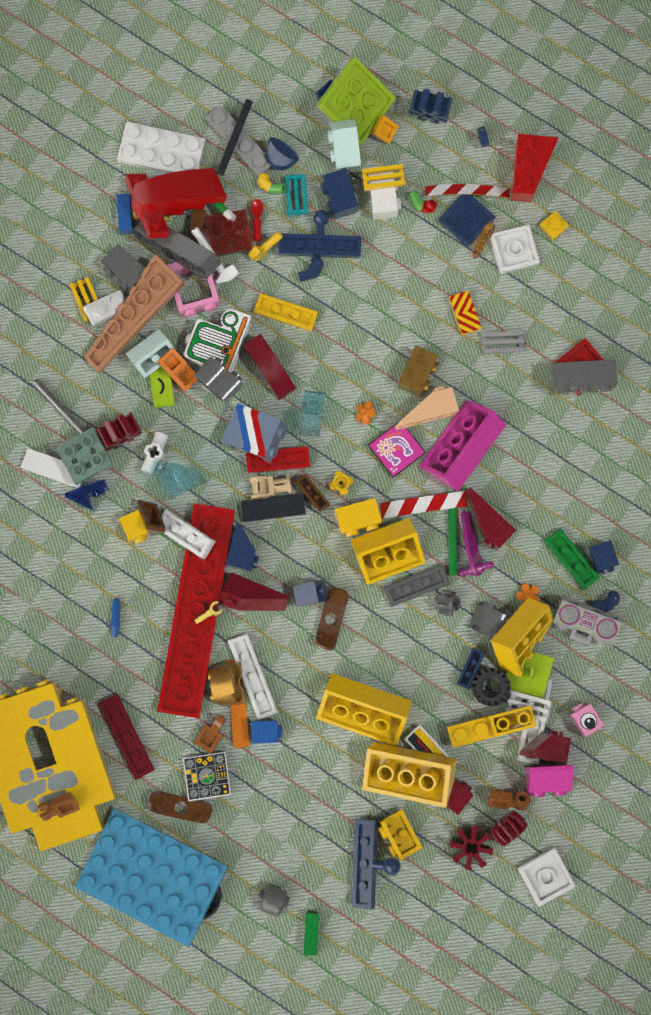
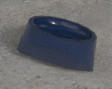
(280, 154)

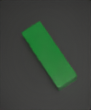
(311, 933)

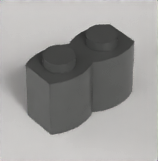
(218, 379)

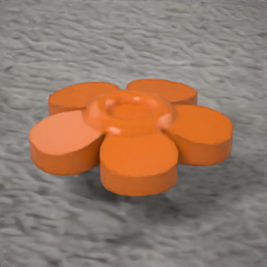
(365, 413)
(528, 593)

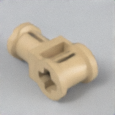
(269, 486)

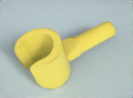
(208, 613)

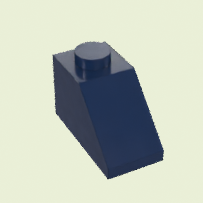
(242, 553)

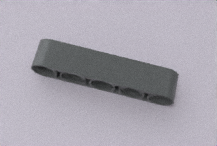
(181, 250)

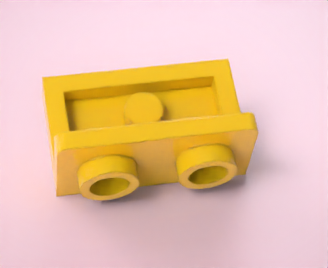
(400, 834)

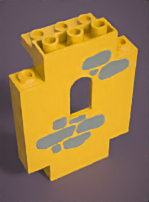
(77, 769)

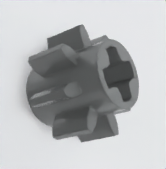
(447, 602)

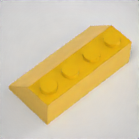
(364, 709)
(409, 774)

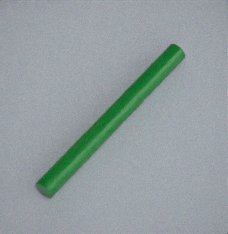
(452, 533)

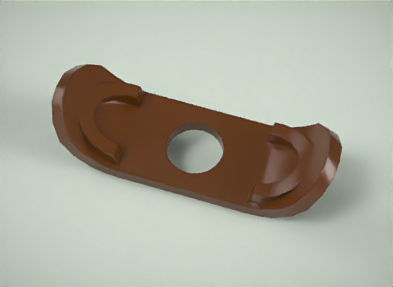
(326, 634)
(165, 803)

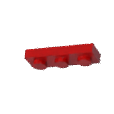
(285, 460)

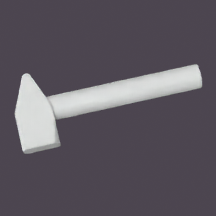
(225, 273)

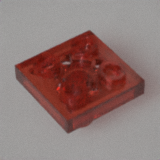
(229, 229)

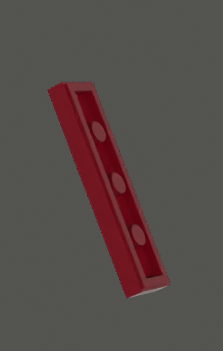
(126, 736)

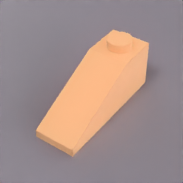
(436, 406)

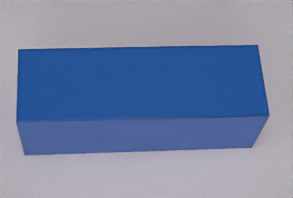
(124, 214)

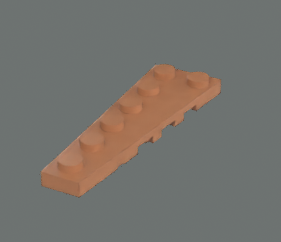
(145, 300)

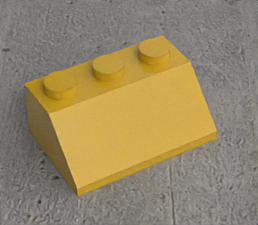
(388, 551)

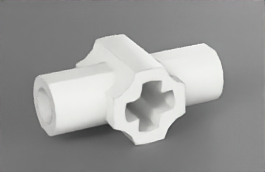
(158, 443)

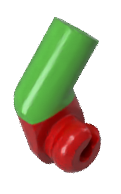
(422, 205)

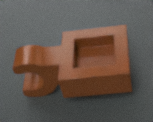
(210, 736)
(60, 806)

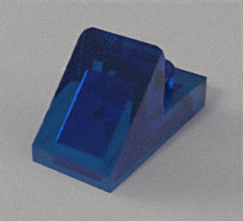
(82, 495)

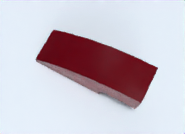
(269, 367)

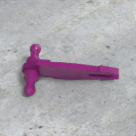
(476, 563)

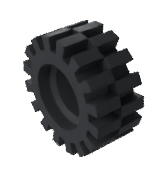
(491, 673)

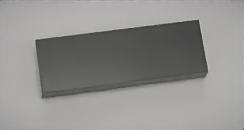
(416, 586)

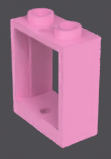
(191, 309)

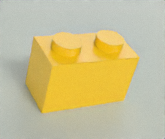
(358, 517)

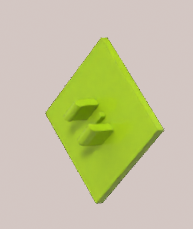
(535, 676)

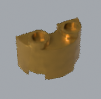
(226, 684)

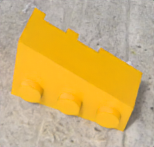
(520, 634)

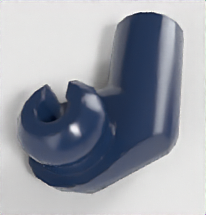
(314, 270)
(609, 603)

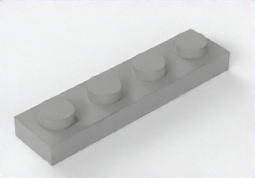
(245, 148)

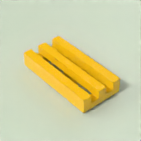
(384, 169)
(80, 283)

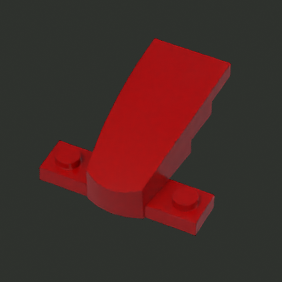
(171, 195)

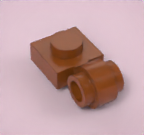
(502, 799)

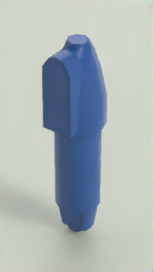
(115, 619)

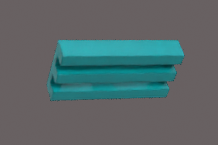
(297, 211)

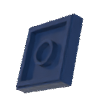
(466, 219)

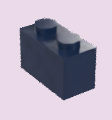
(340, 194)

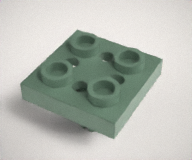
(96, 460)

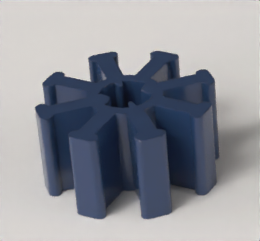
(430, 106)

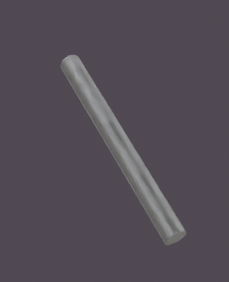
(59, 406)

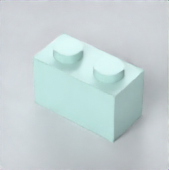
(345, 144)
(148, 352)

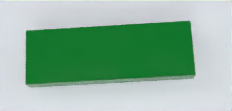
(571, 559)

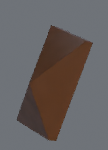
(151, 517)

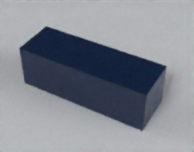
(471, 668)

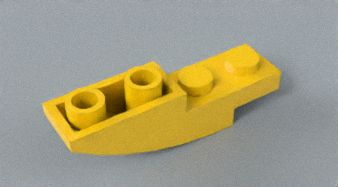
(491, 726)

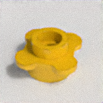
(347, 481)

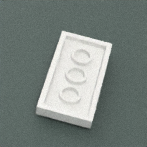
(160, 149)

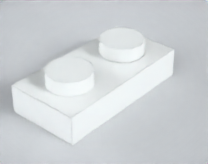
(104, 308)

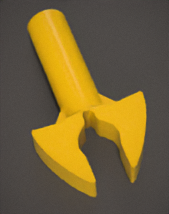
(260, 251)

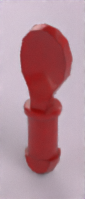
(256, 210)

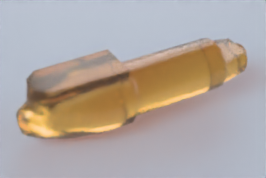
(485, 234)

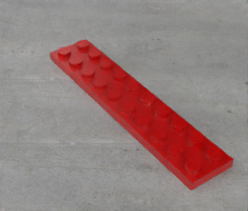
(192, 642)

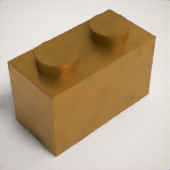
(418, 370)

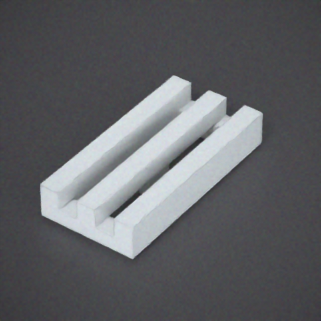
(512, 702)

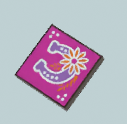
(396, 450)

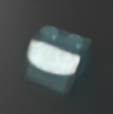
(177, 479)

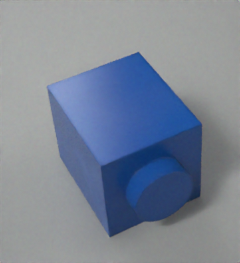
(266, 732)

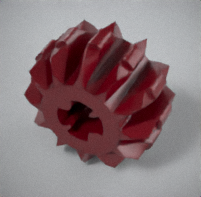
(508, 828)

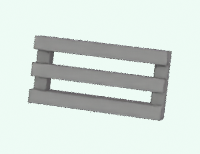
(520, 341)

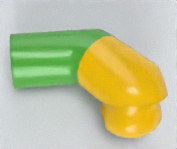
(271, 188)

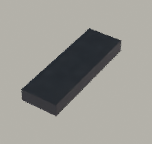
(273, 508)

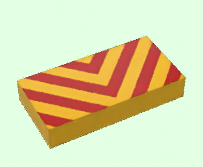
(465, 313)

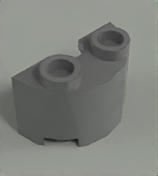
(488, 620)

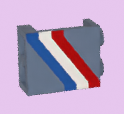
(254, 432)

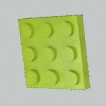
(356, 96)

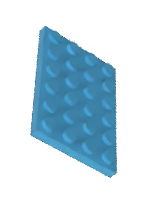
(152, 877)

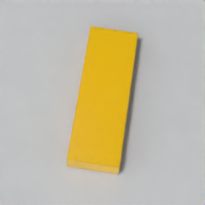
(285, 312)

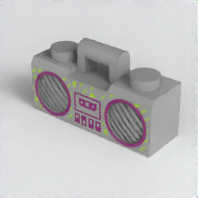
(583, 617)

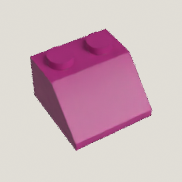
(549, 779)

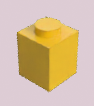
(134, 527)

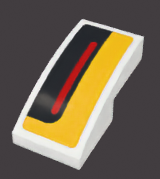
(423, 742)

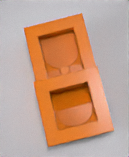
(177, 369)

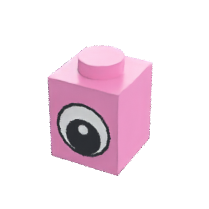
(586, 719)

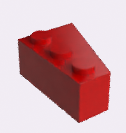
(529, 164)

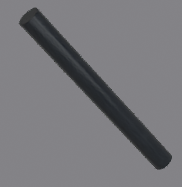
(234, 137)

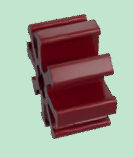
(119, 431)
(469, 855)

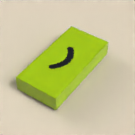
(162, 389)

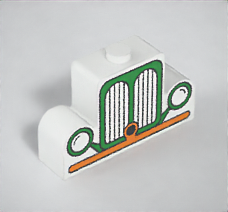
(218, 341)

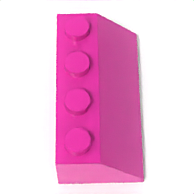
(463, 444)

